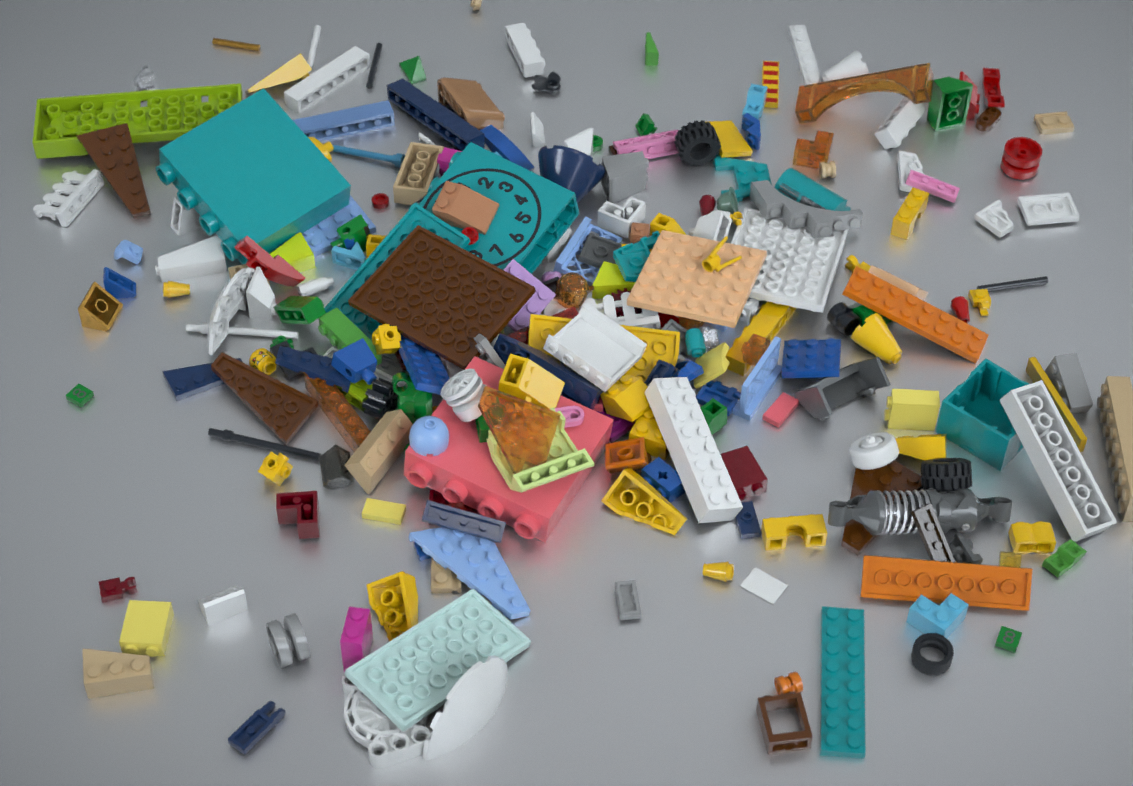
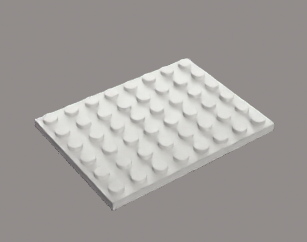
(796, 265)

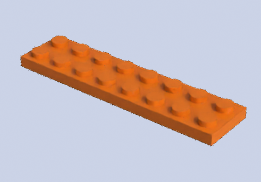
(915, 314)
(973, 583)

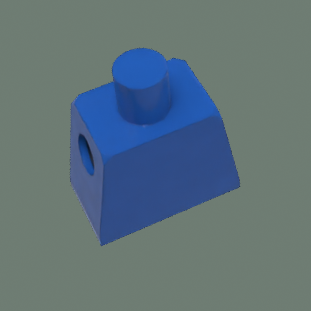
(356, 362)

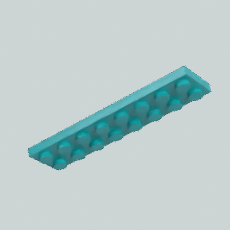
(842, 683)

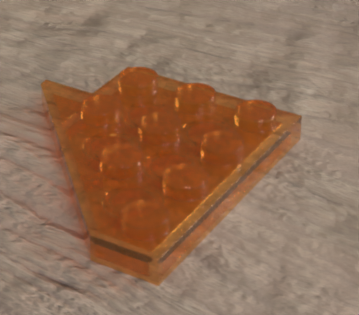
(519, 427)

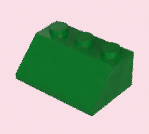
(949, 103)

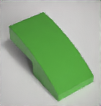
(1064, 559)

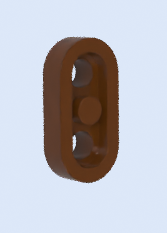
(988, 119)

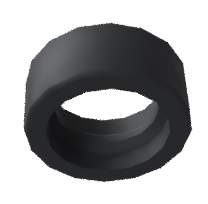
(936, 641)

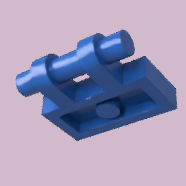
(721, 393)

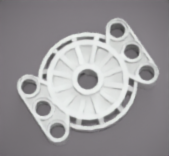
(378, 732)

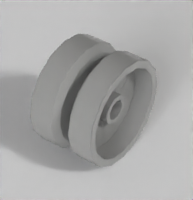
(287, 641)

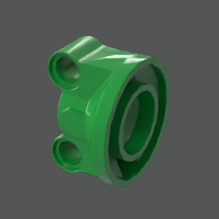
(411, 401)

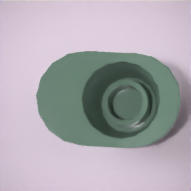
(728, 202)

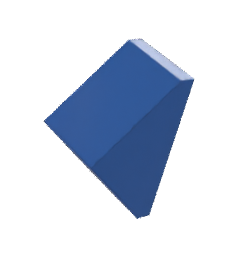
(118, 285)

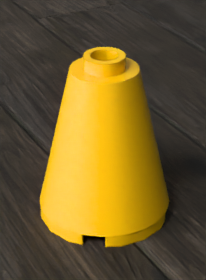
(878, 339)

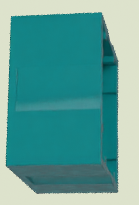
(976, 419)

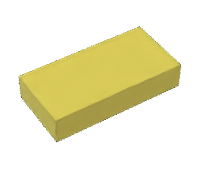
(384, 511)

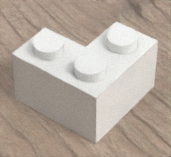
(620, 219)

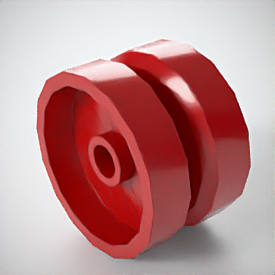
(1021, 158)

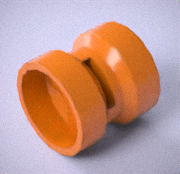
(790, 683)

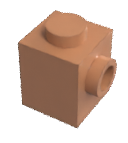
(638, 231)

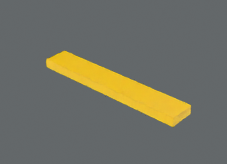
(1037, 374)

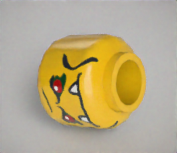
(263, 361)

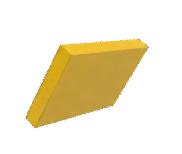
(731, 140)

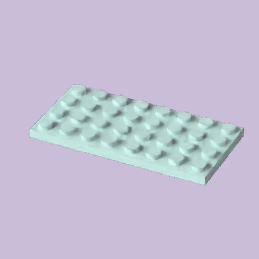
(424, 663)

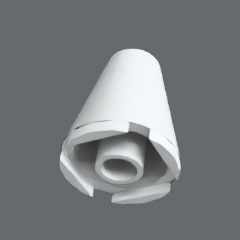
(848, 67)

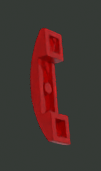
(991, 88)

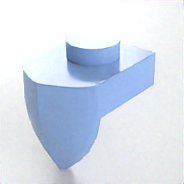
(128, 251)

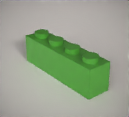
(342, 331)

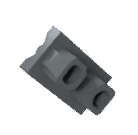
(962, 550)

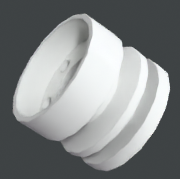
(463, 394)

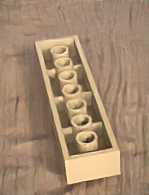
(1117, 421)

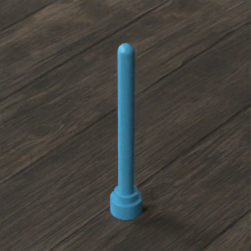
(396, 159)

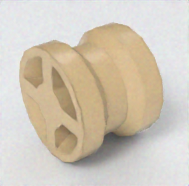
(827, 169)

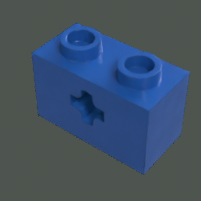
(663, 479)

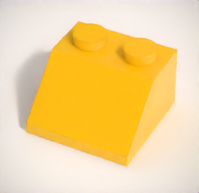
(626, 398)

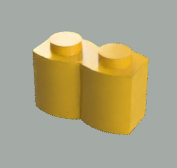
(1032, 537)

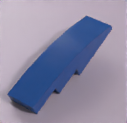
(497, 141)

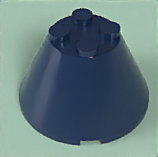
(570, 169)

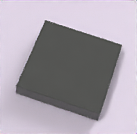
(597, 250)

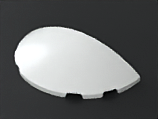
(227, 304)
(467, 707)

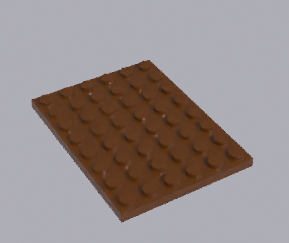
(441, 296)

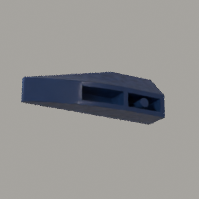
(576, 386)

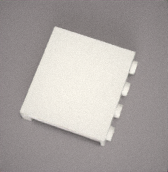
(596, 347)

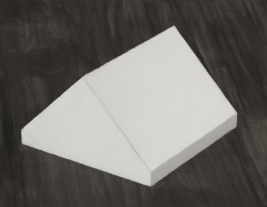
(223, 604)

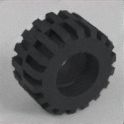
(697, 143)
(946, 474)

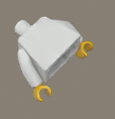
(715, 225)

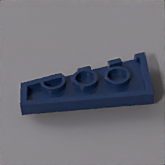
(312, 365)
(192, 380)

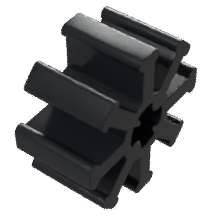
(380, 398)

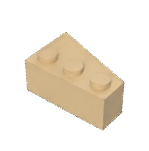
(115, 673)

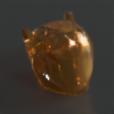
(572, 290)

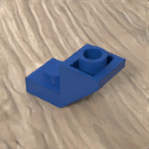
(752, 128)

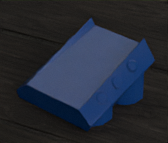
(688, 369)

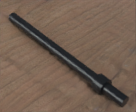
(228, 436)

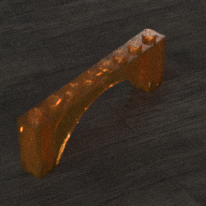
(912, 82)

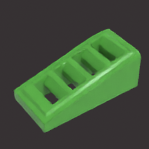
(651, 51)

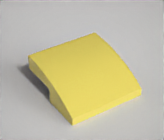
(713, 364)

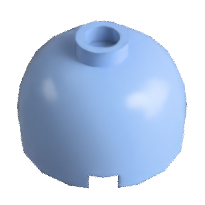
(429, 436)

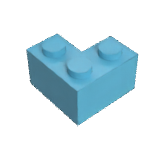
(941, 619)

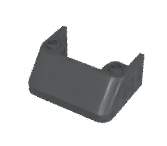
(831, 392)

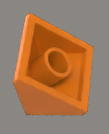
(625, 455)

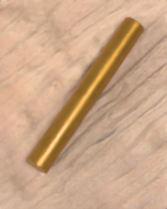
(236, 44)

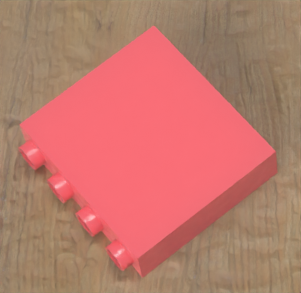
(471, 477)

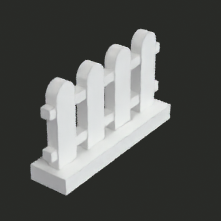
(78, 196)
(646, 319)

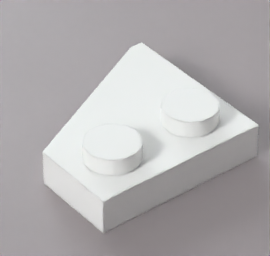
(995, 219)

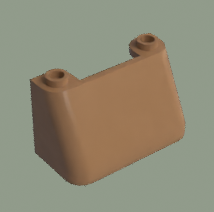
(469, 102)

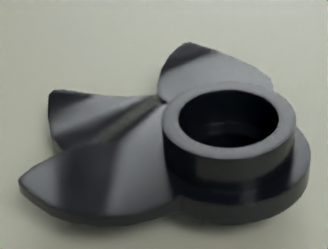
(548, 84)

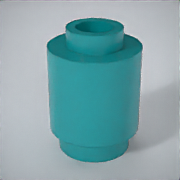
(695, 342)

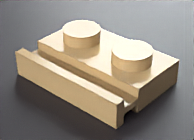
(1053, 123)
(443, 579)

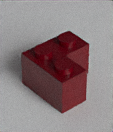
(300, 509)

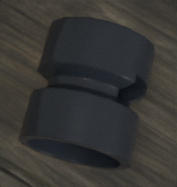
(844, 318)

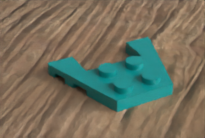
(744, 173)
(633, 257)

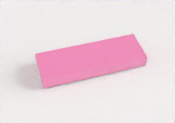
(932, 186)

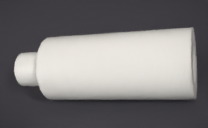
(314, 286)

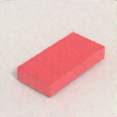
(780, 409)

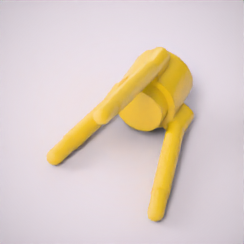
(712, 261)

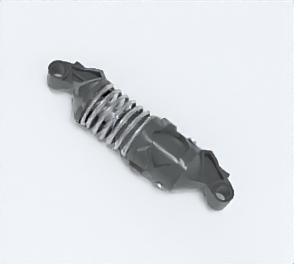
(953, 510)

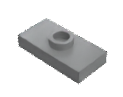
(627, 600)

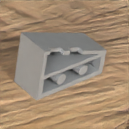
(1070, 382)

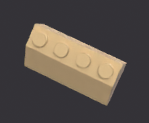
(416, 173)
(380, 449)

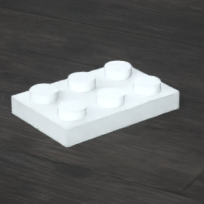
(1048, 209)

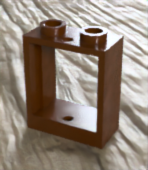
(784, 741)

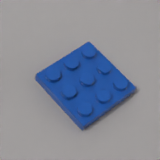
(811, 358)

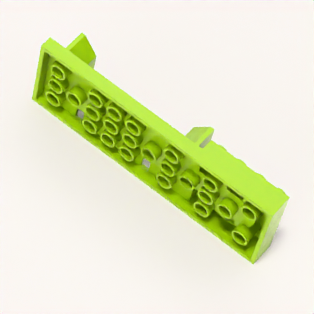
(165, 118)

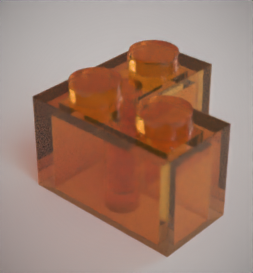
(811, 153)

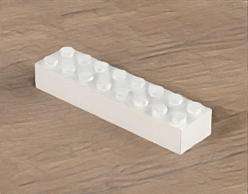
(693, 450)
(1058, 461)

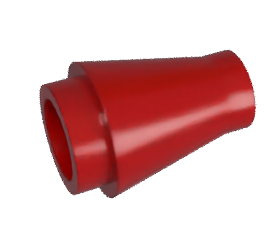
(960, 308)

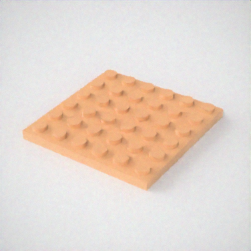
(681, 287)

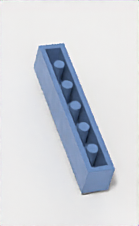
(348, 121)

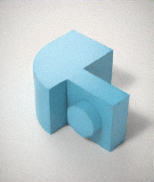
(755, 101)

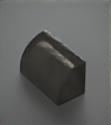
(333, 471)

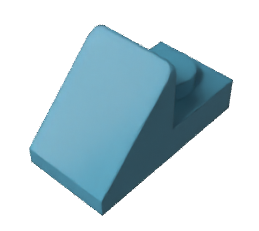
(348, 258)

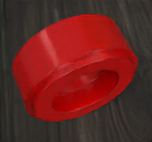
(380, 201)

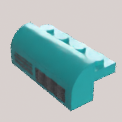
(809, 192)

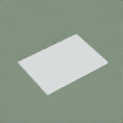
(764, 585)

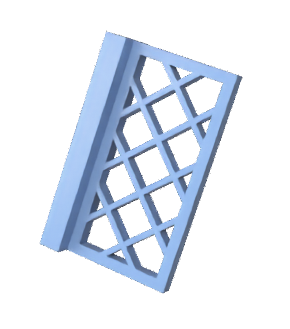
(575, 247)
(759, 382)

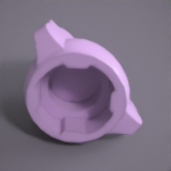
(550, 275)

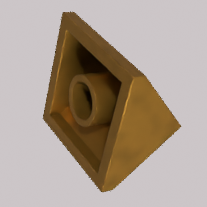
(98, 308)

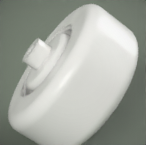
(874, 451)

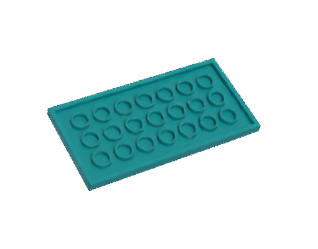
(415, 216)

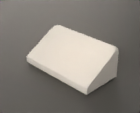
(537, 131)

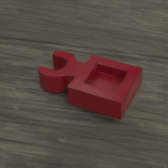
(113, 588)

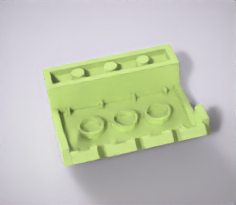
(561, 461)

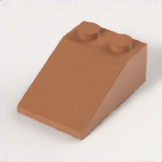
(464, 208)

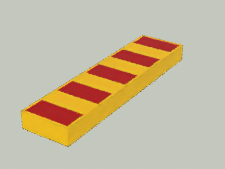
(770, 79)

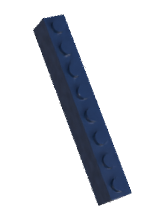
(434, 115)

